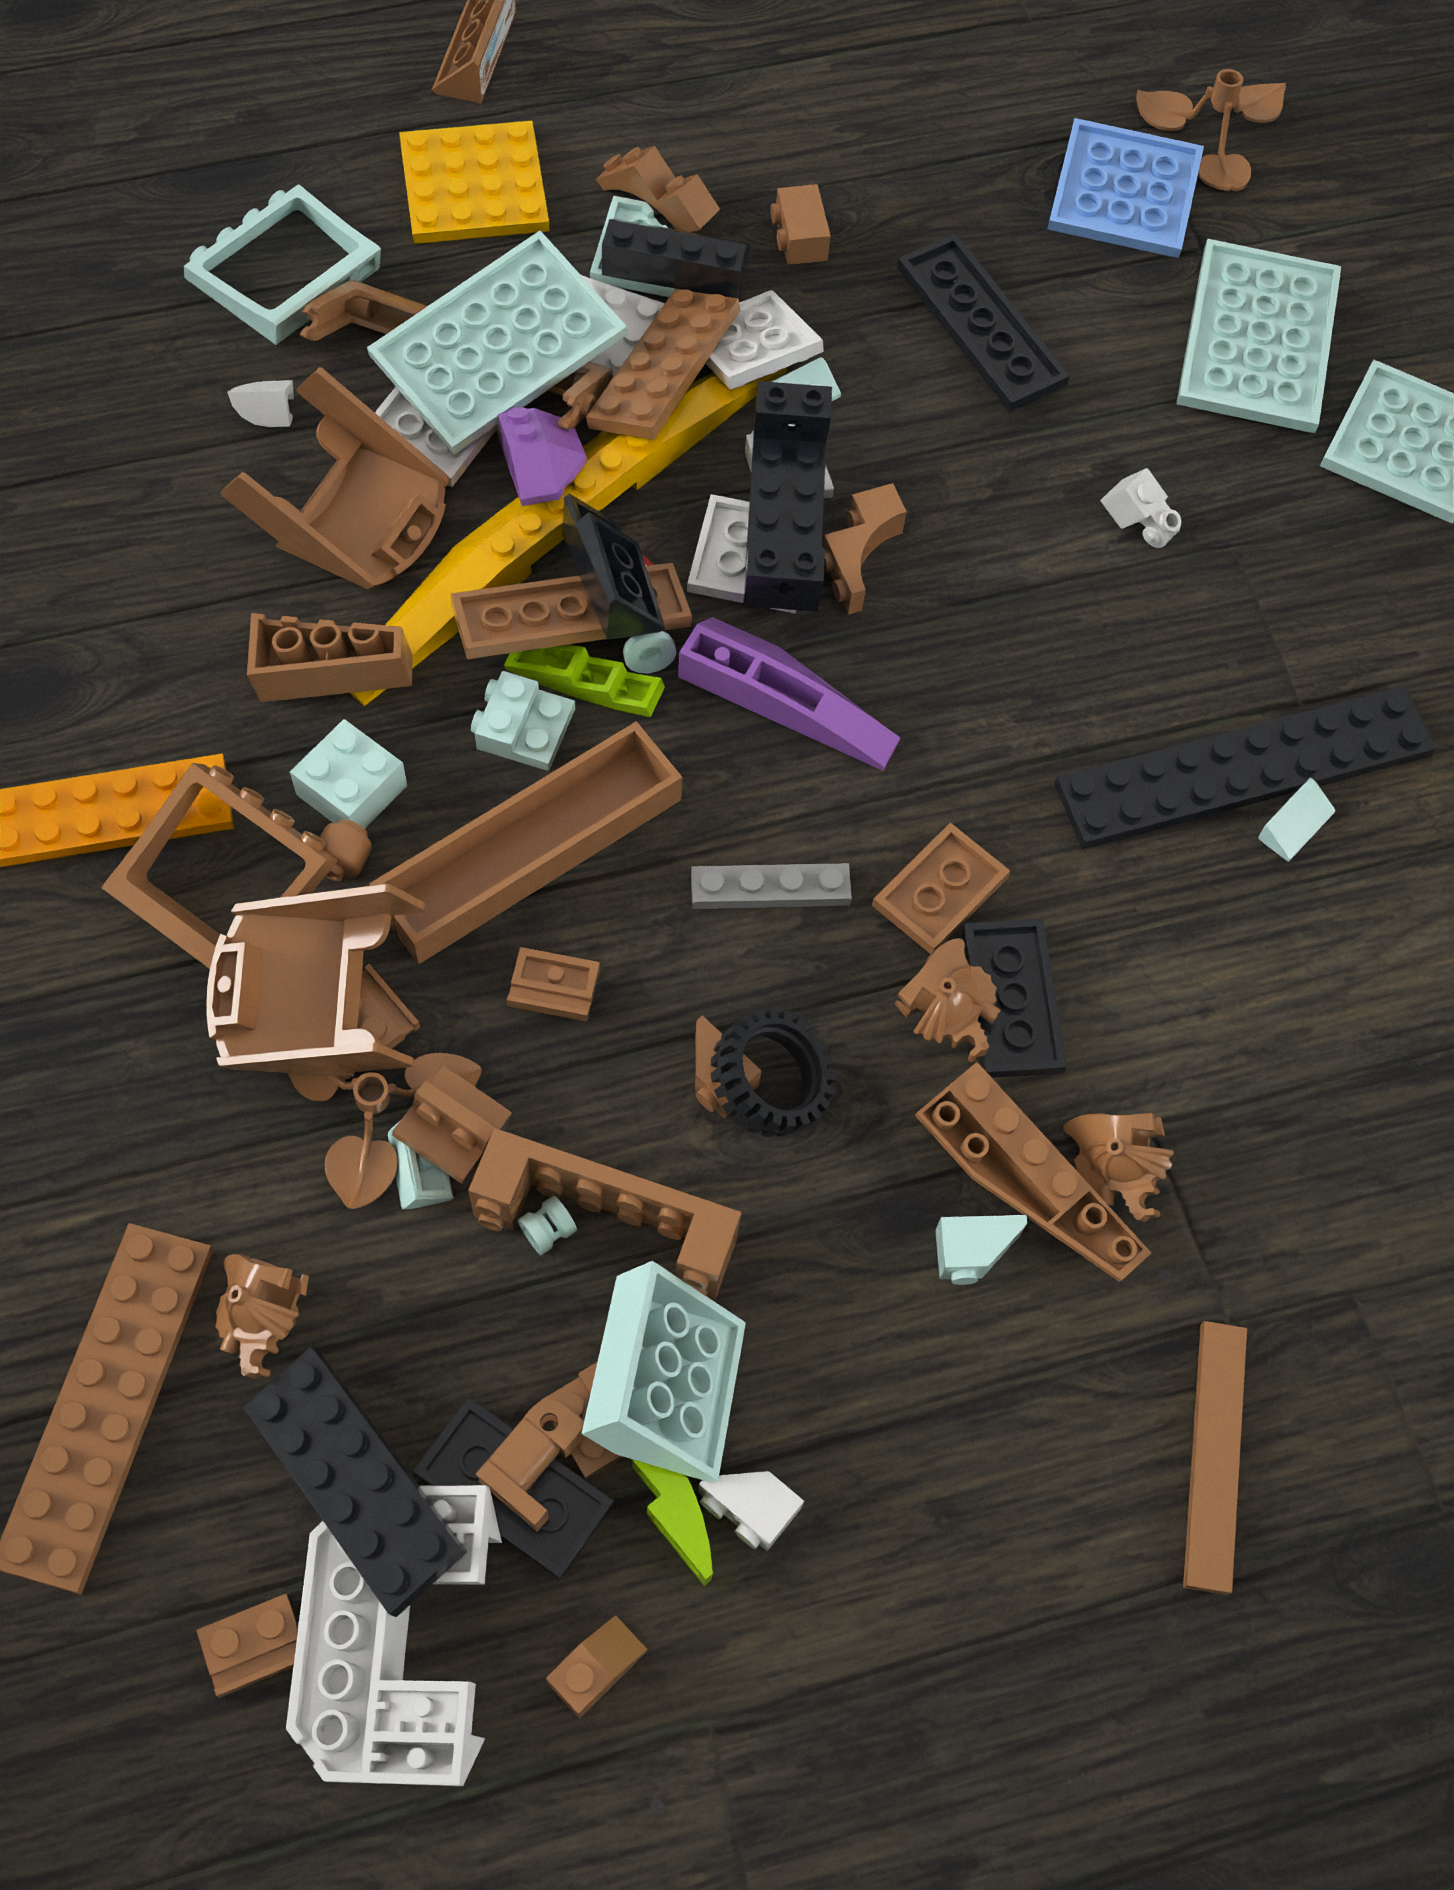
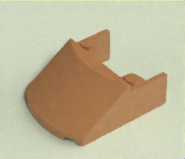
(371, 507)
(291, 982)

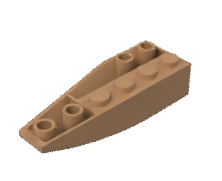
(1025, 1170)

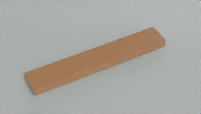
(1215, 1459)

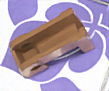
(526, 1456)

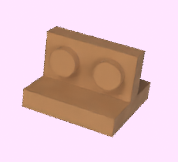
(450, 1123)

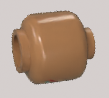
(349, 845)

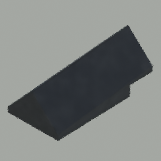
(611, 571)

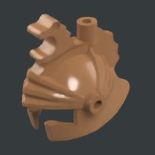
(951, 999)
(1119, 1159)
(257, 1310)

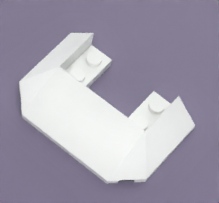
(350, 1658)

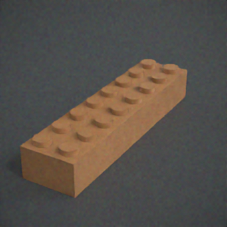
(532, 839)

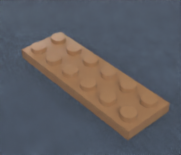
(663, 364)
(549, 613)

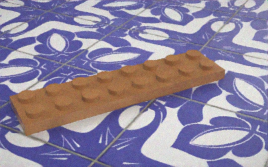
(103, 1409)

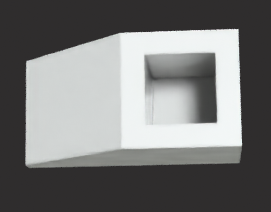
(754, 1503)

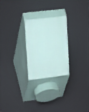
(974, 1244)

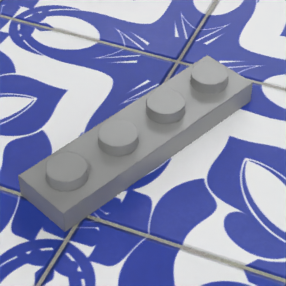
(770, 886)

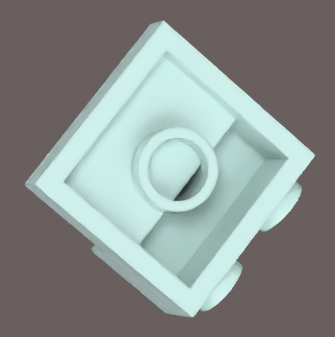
(522, 721)

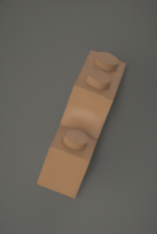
(645, 174)
(872, 519)

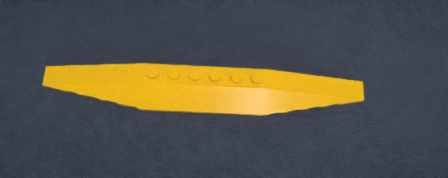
(519, 535)

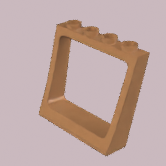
(130, 881)

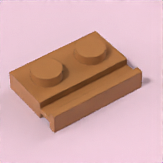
(553, 984)
(383, 1011)
(250, 1645)

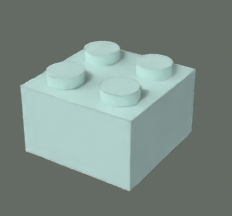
(349, 776)

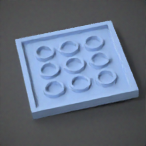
(1126, 188)

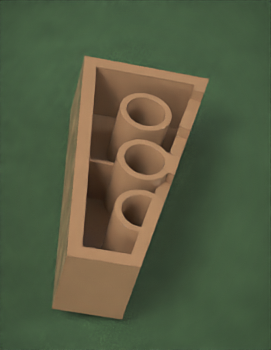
(324, 659)

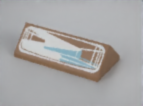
(475, 49)

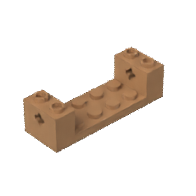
(516, 1163)

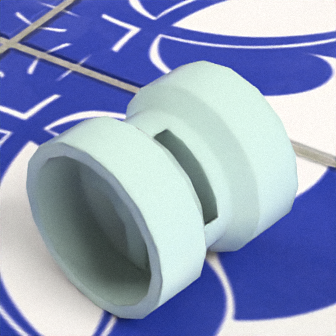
(540, 1226)

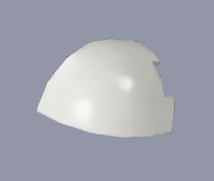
(264, 402)

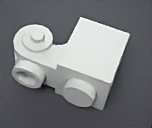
(1143, 501)

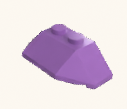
(539, 453)

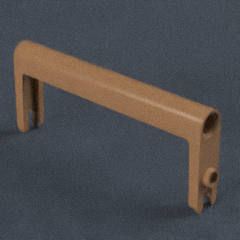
(385, 311)

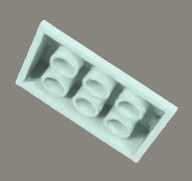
(665, 1374)

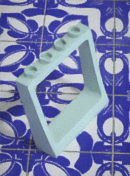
(289, 316)

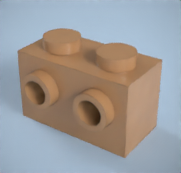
(801, 224)

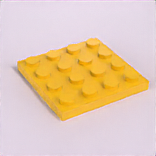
(473, 182)

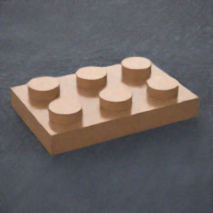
(941, 888)

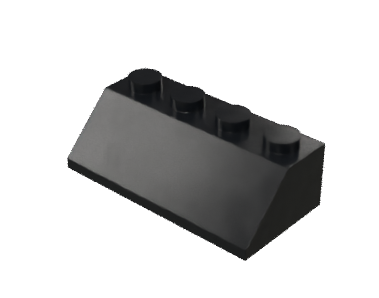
(673, 258)

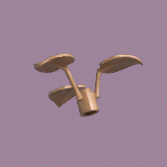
(1256, 102)
(366, 1168)

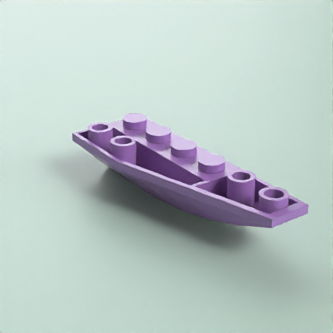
(782, 690)

